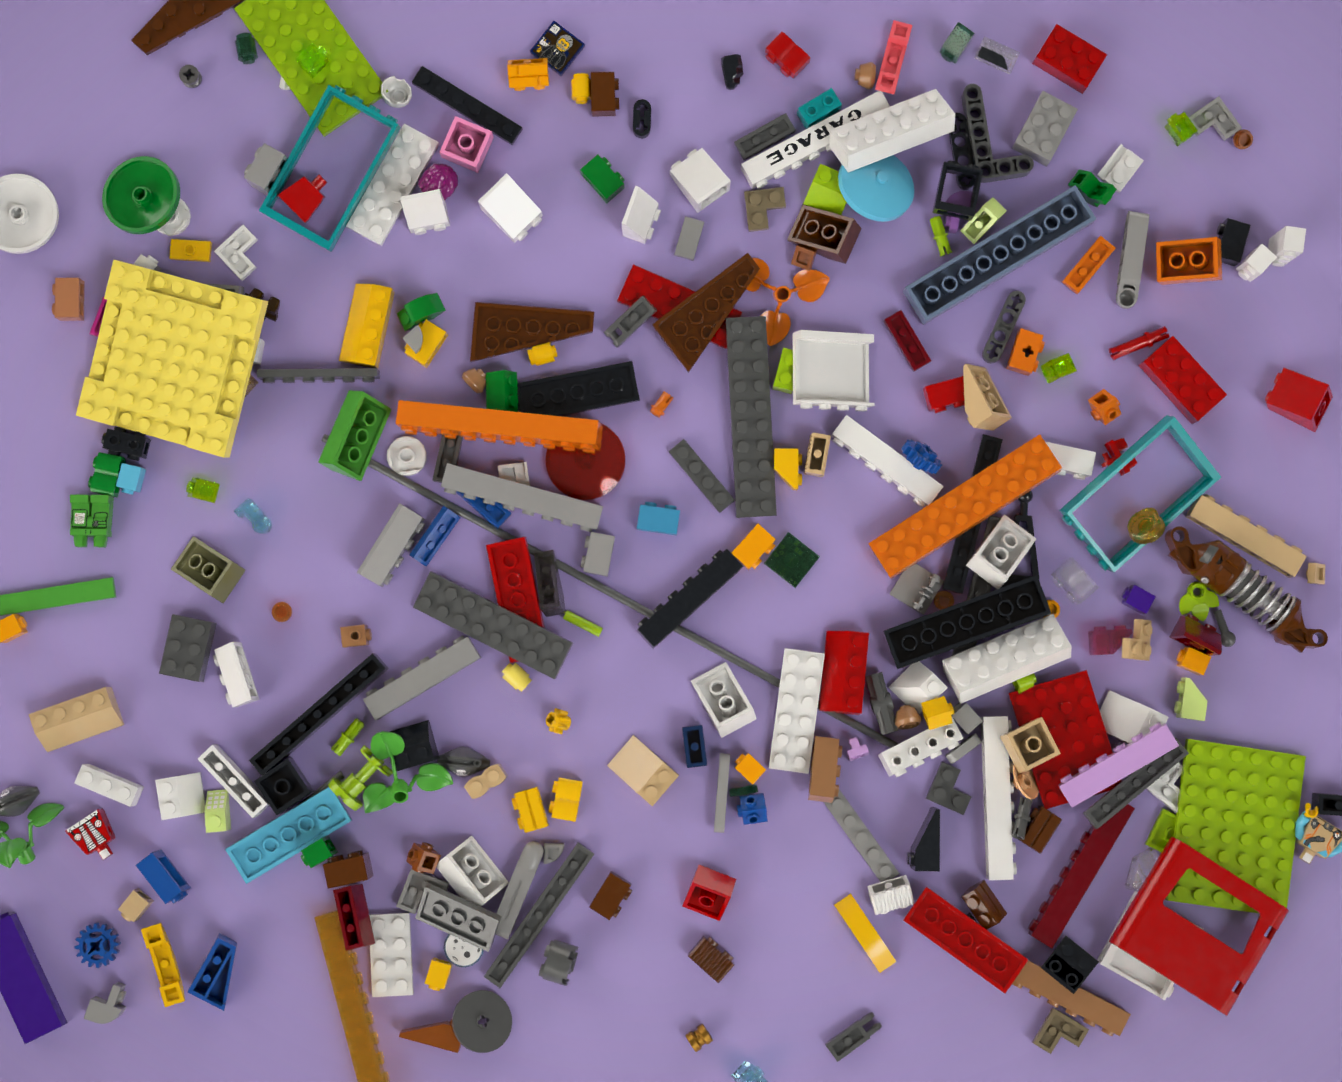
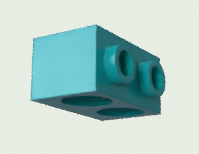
(819, 108)

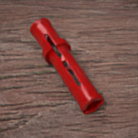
(1147, 339)

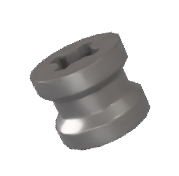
(193, 79)

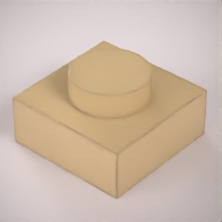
(1316, 573)

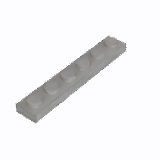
(862, 838)

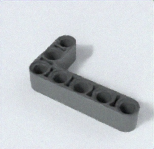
(983, 142)

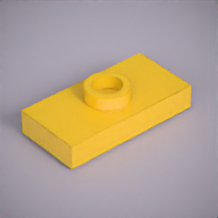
(190, 250)

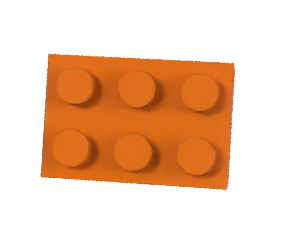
(1189, 260)

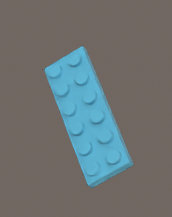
(288, 834)

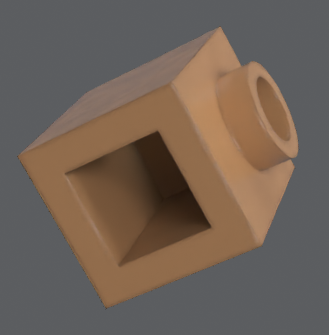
(355, 636)

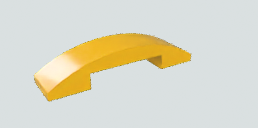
(865, 933)
(165, 964)

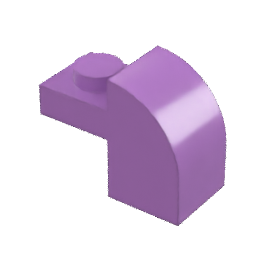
(959, 198)

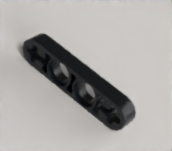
(962, 151)

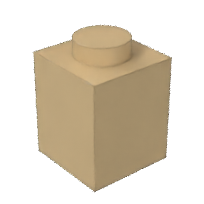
(135, 905)

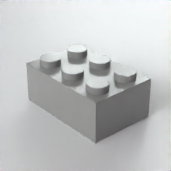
(1044, 128)

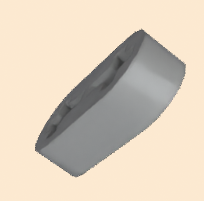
(964, 747)

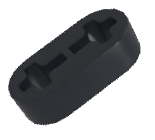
(636, 118)

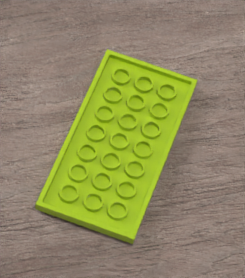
(287, 29)

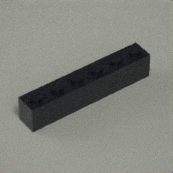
(689, 598)

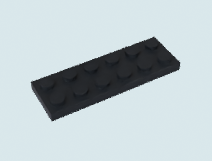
(579, 391)

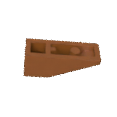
(436, 1035)

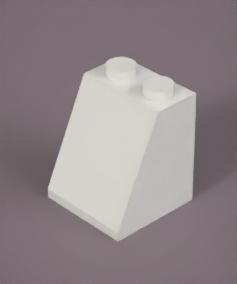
(700, 179)
(510, 208)

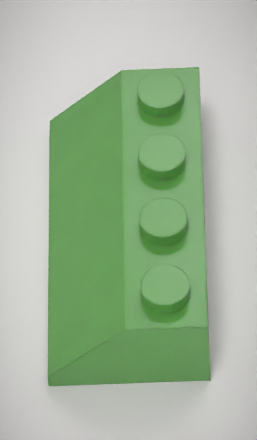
(355, 435)

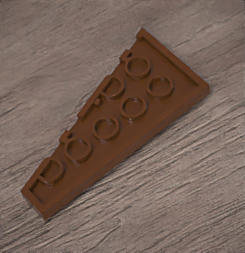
(178, 18)
(697, 319)
(513, 328)

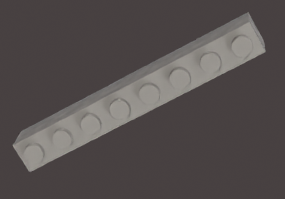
(521, 496)

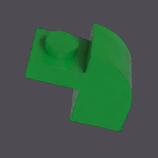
(1092, 189)
(419, 310)

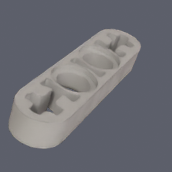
(721, 797)

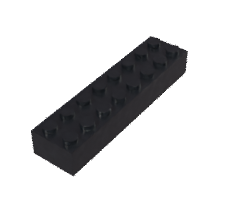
(967, 622)

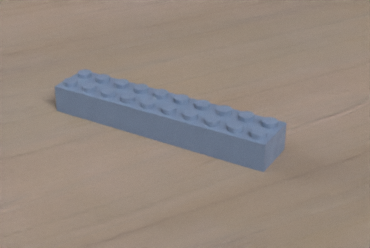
(999, 255)

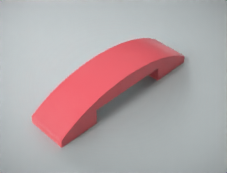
(893, 57)

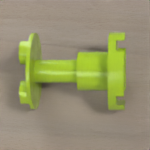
(355, 784)

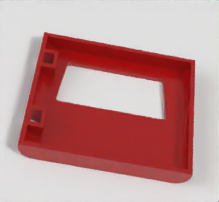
(1183, 949)

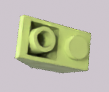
(1191, 701)

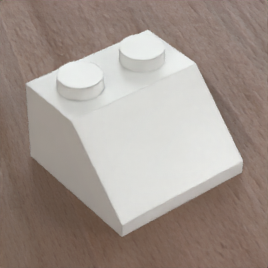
(180, 796)

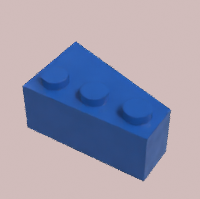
(214, 975)

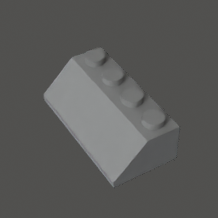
(391, 545)

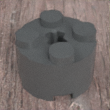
(559, 962)

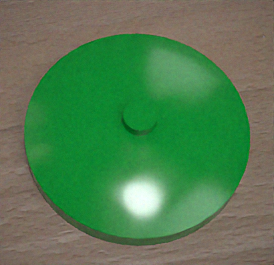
(141, 195)

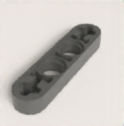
(1000, 325)

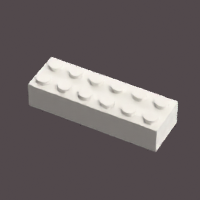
(892, 130)
(1007, 658)

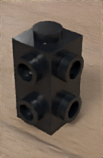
(119, 442)

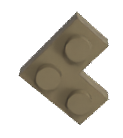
(758, 203)
(1057, 1026)

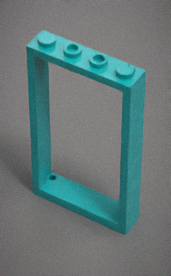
(299, 148)
(1209, 477)

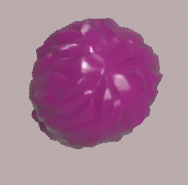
(439, 177)

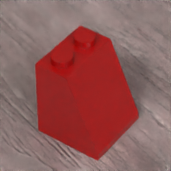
(1299, 398)

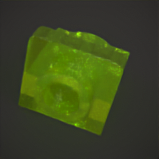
(1058, 368)
(202, 489)

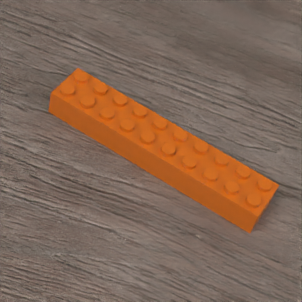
(499, 425)
(965, 506)

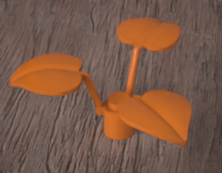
(809, 287)

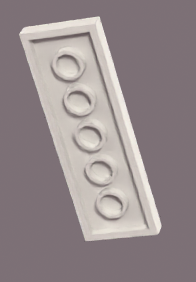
(393, 179)
(796, 710)

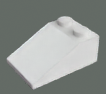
(425, 211)
(640, 216)
(1001, 552)
(724, 699)
(1127, 718)

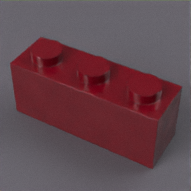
(354, 917)

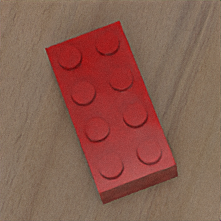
(1182, 380)

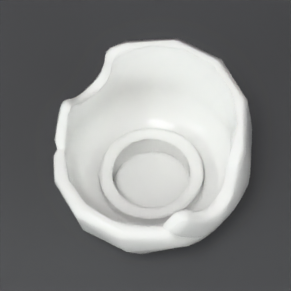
(399, 92)

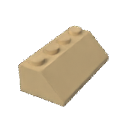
(76, 719)

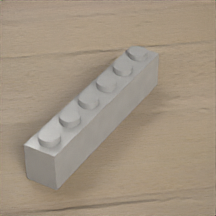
(422, 678)

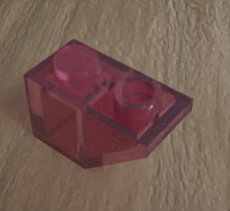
(1107, 641)

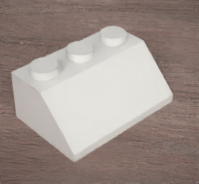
(235, 674)
(472, 872)

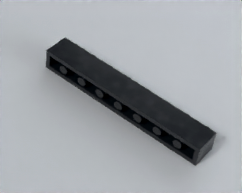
(319, 714)

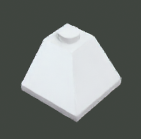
(917, 685)

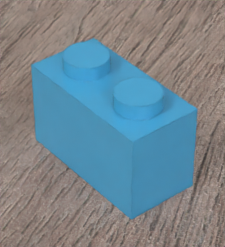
(658, 519)

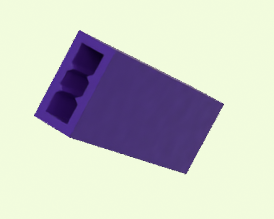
(25, 983)

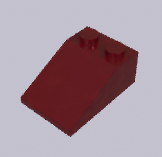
(1197, 636)

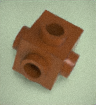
(423, 858)

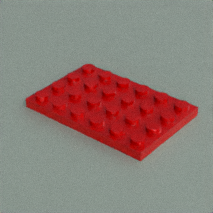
(1075, 725)

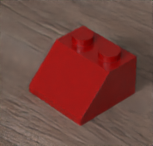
(709, 892)

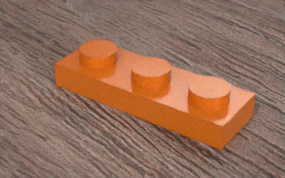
(1088, 264)

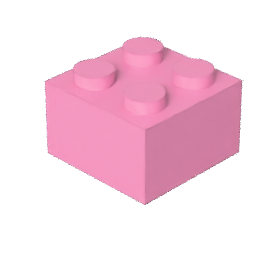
(466, 144)

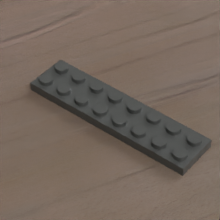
(493, 625)

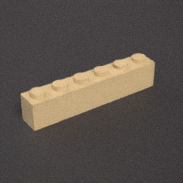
(1246, 536)

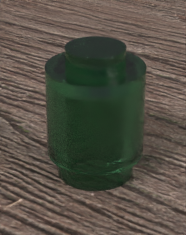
(246, 48)

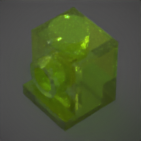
(1187, 128)

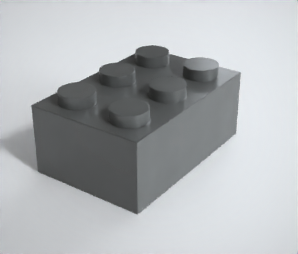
(187, 648)

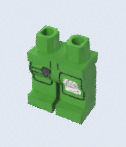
(91, 518)

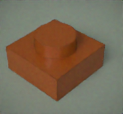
(803, 257)

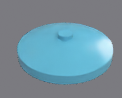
(878, 189)

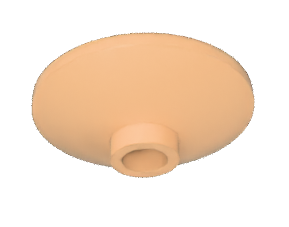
(1025, 783)

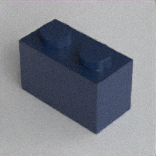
(694, 746)

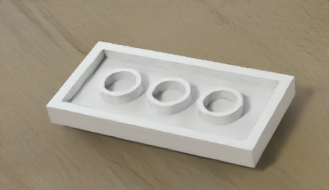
(391, 955)

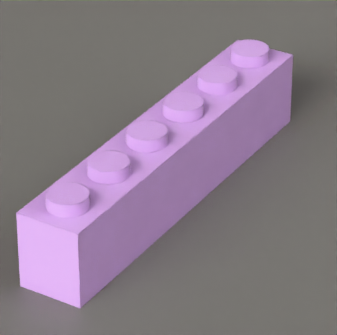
(1118, 764)

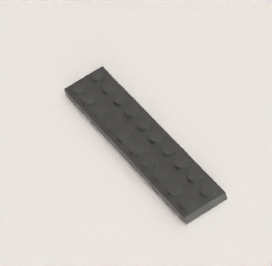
(750, 417)

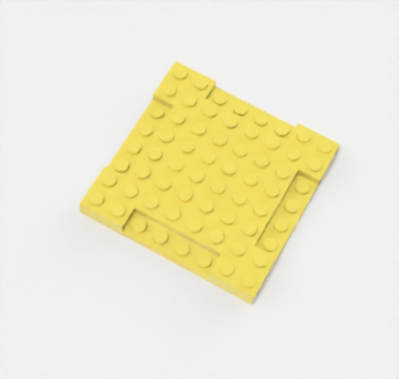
(172, 358)

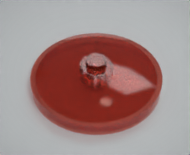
(587, 474)

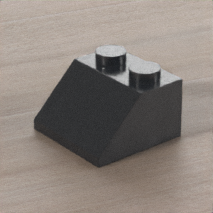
(419, 746)

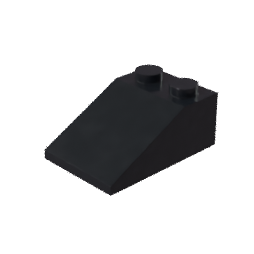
(926, 846)

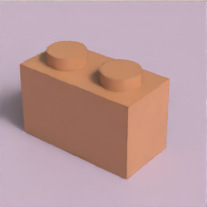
(68, 299)

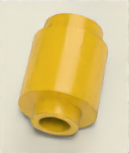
(581, 88)
(542, 354)

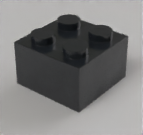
(284, 786)

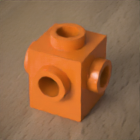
(1104, 407)

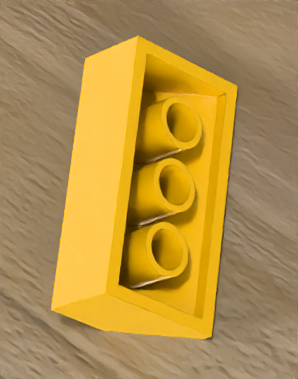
(367, 325)

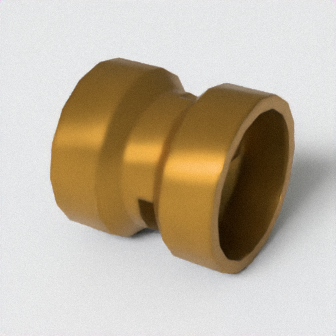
(699, 1037)

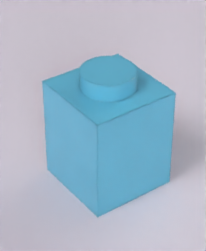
(130, 478)

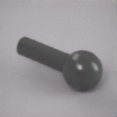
(1227, 638)

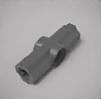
(881, 703)

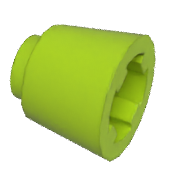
(1024, 683)

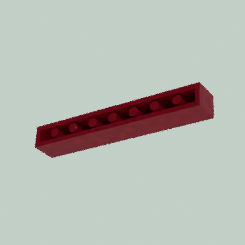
(1077, 878)

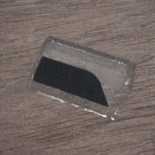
(997, 55)

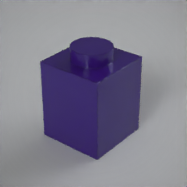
(1137, 599)

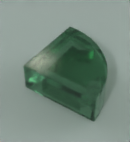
(738, 791)

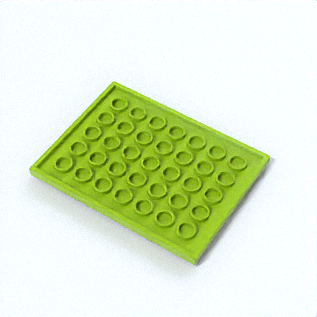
(1242, 815)

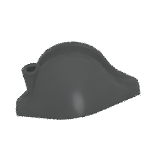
(463, 761)
(16, 800)

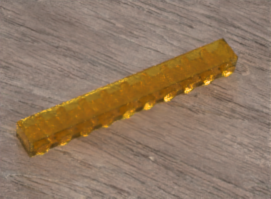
(351, 1001)

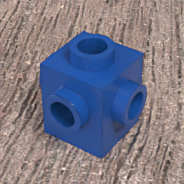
(752, 809)

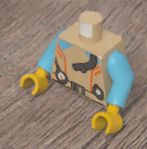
(1316, 836)

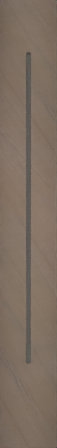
(615, 595)

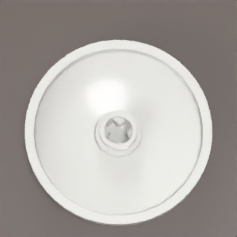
(26, 213)

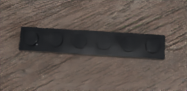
(467, 105)

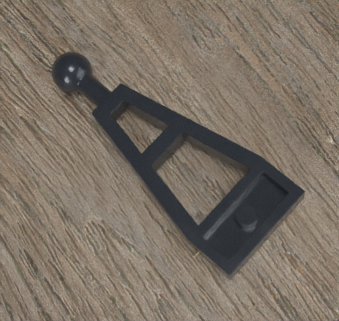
(1024, 500)

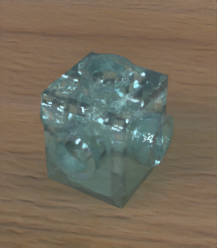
(748, 1073)

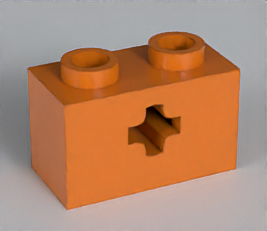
(1017, 360)

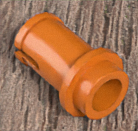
(661, 404)

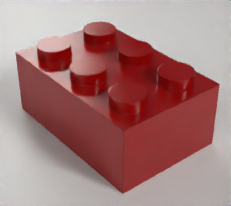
(1069, 58)

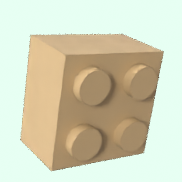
(1030, 745)

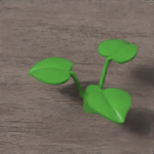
(379, 796)
(18, 847)

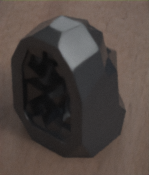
(732, 70)

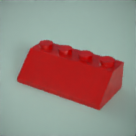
(844, 672)

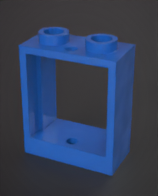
(163, 877)

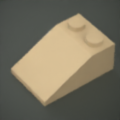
(982, 399)
(643, 770)

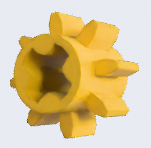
(558, 721)

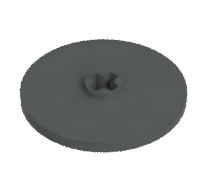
(468, 1013)

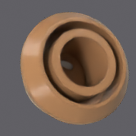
(866, 75)
(475, 379)
(907, 717)

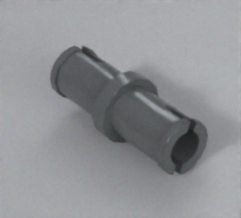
(1022, 818)

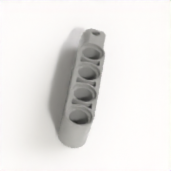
(1131, 259)
(518, 887)

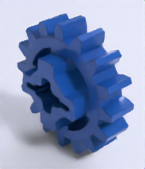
(921, 456)
(104, 949)

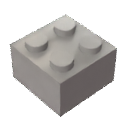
(265, 168)

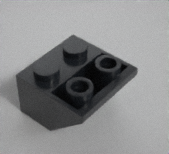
(1069, 964)

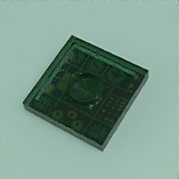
(791, 560)

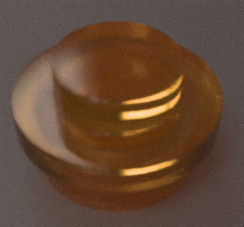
(943, 600)
(281, 611)

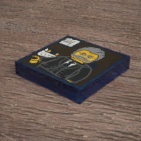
(558, 47)

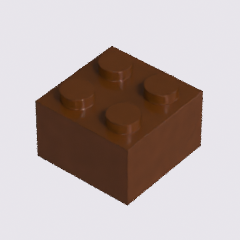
(348, 870)

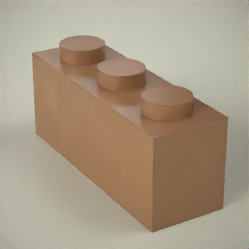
(824, 769)

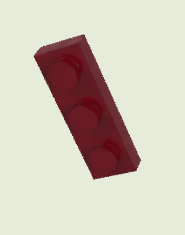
(907, 340)

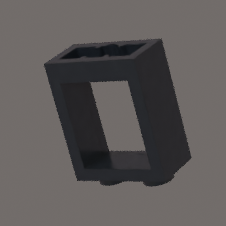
(954, 210)

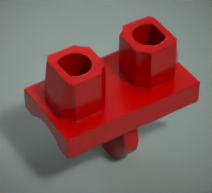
(1114, 448)

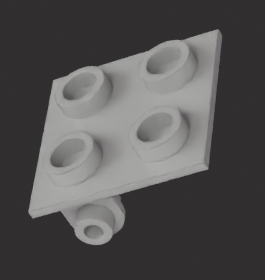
(917, 588)

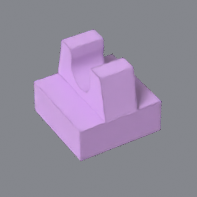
(856, 750)

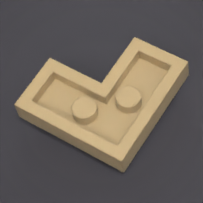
(1138, 646)

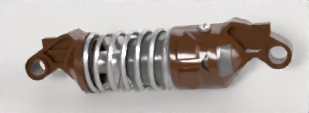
(1232, 576)

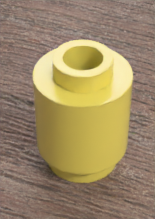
(516, 676)

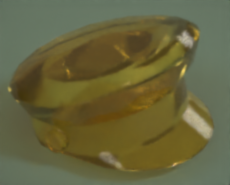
(1146, 526)

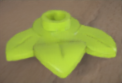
(1198, 604)

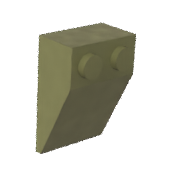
(208, 569)

